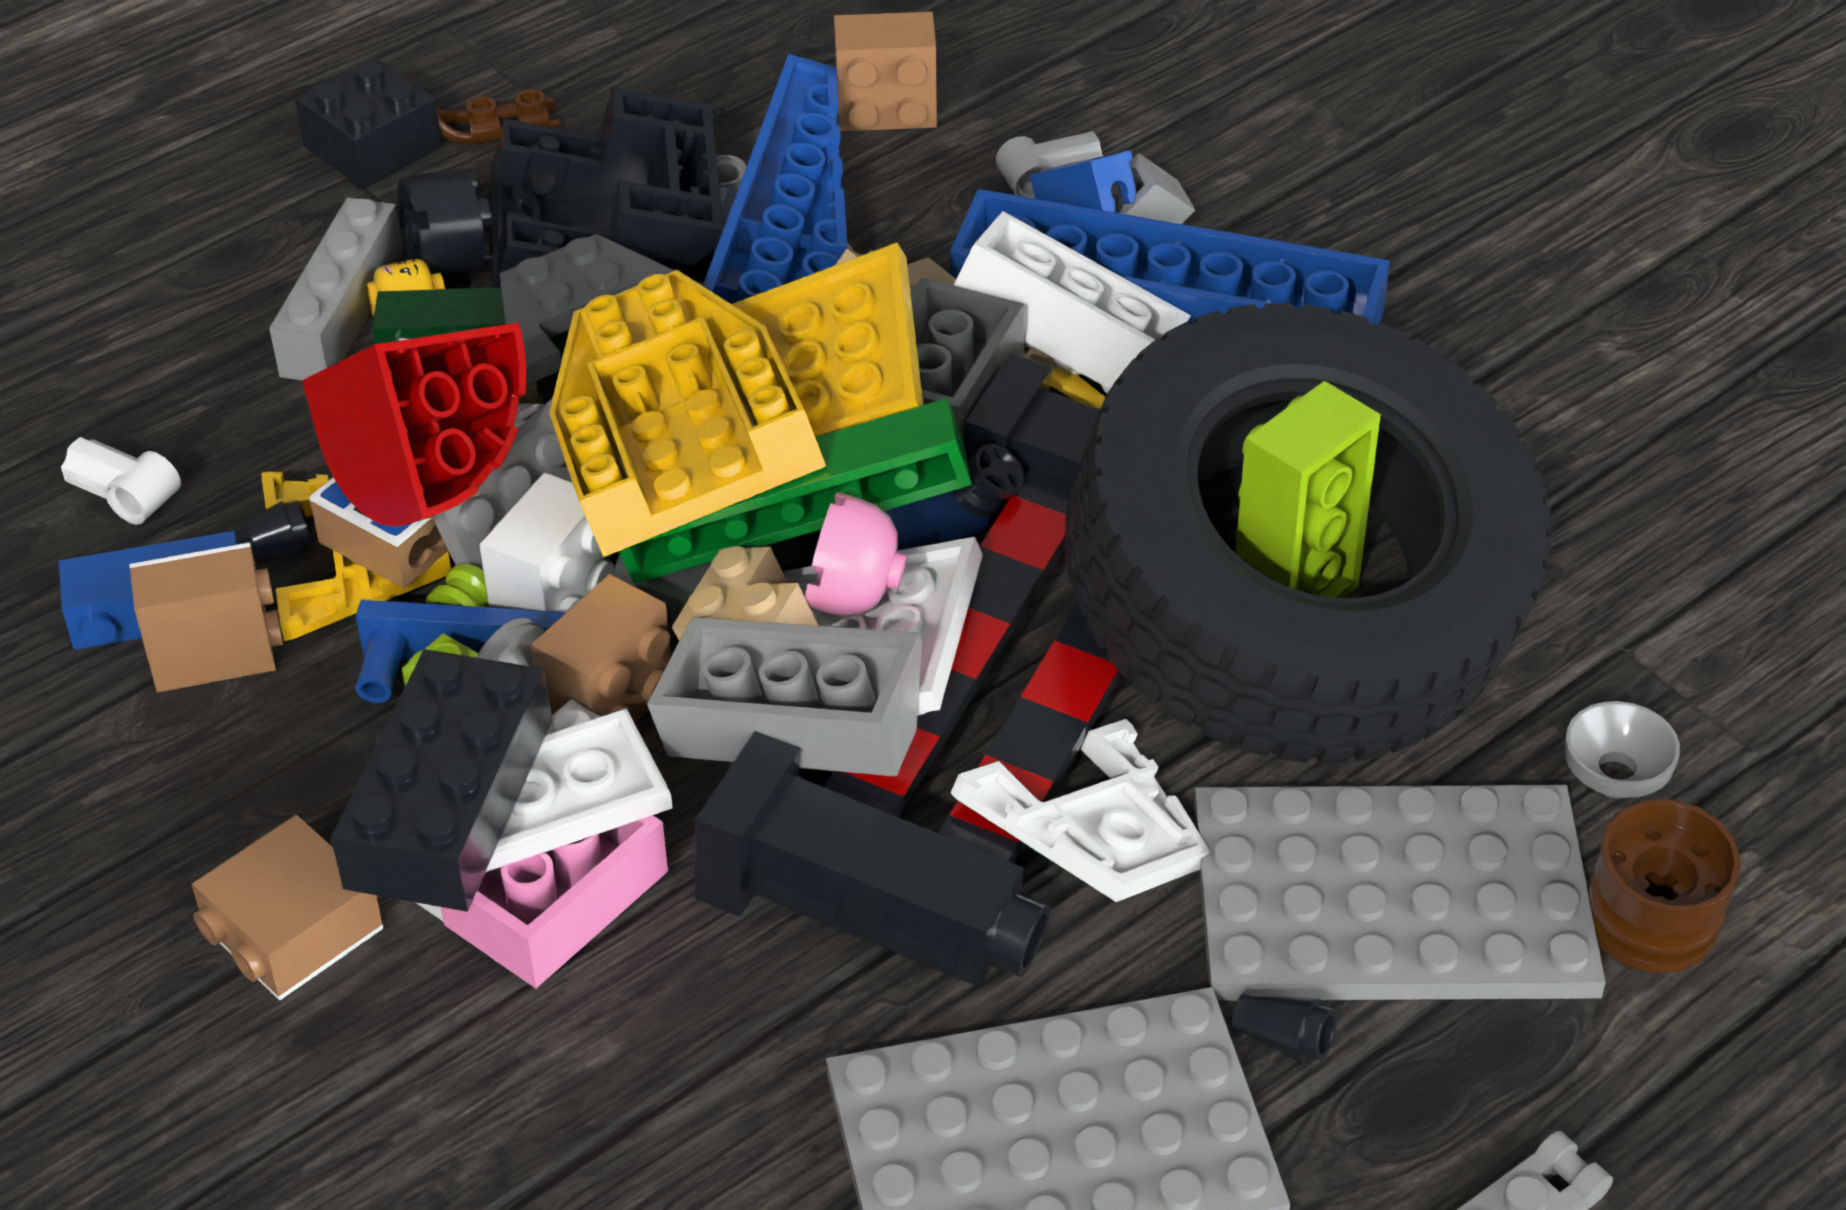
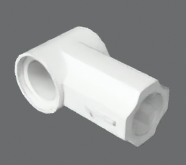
(128, 483)

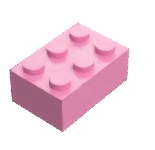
(555, 902)

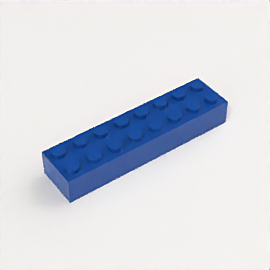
(1190, 264)

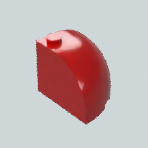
(419, 419)

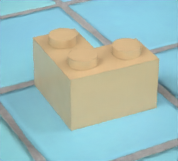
(746, 587)

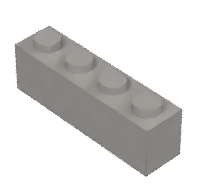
(331, 294)

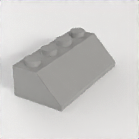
(820, 688)

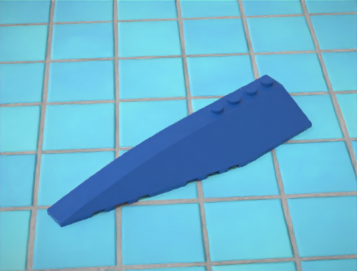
(791, 197)

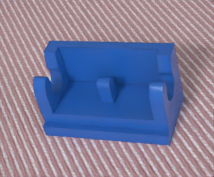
(1087, 182)

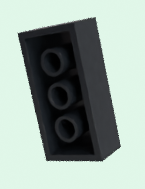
(443, 780)

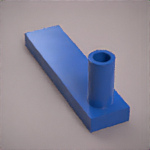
(402, 629)

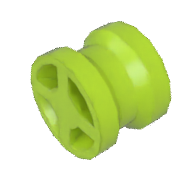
(463, 587)

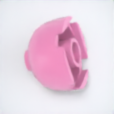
(854, 558)

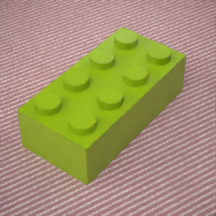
(1309, 492)

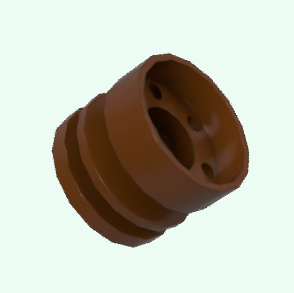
(1662, 885)

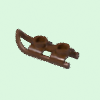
(485, 116)

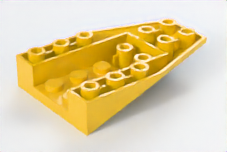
(673, 410)

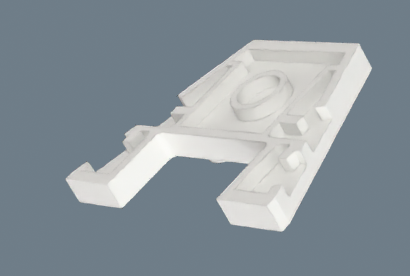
(1111, 834)

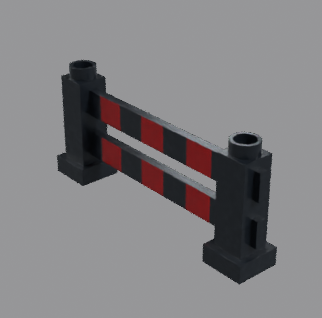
(841, 846)

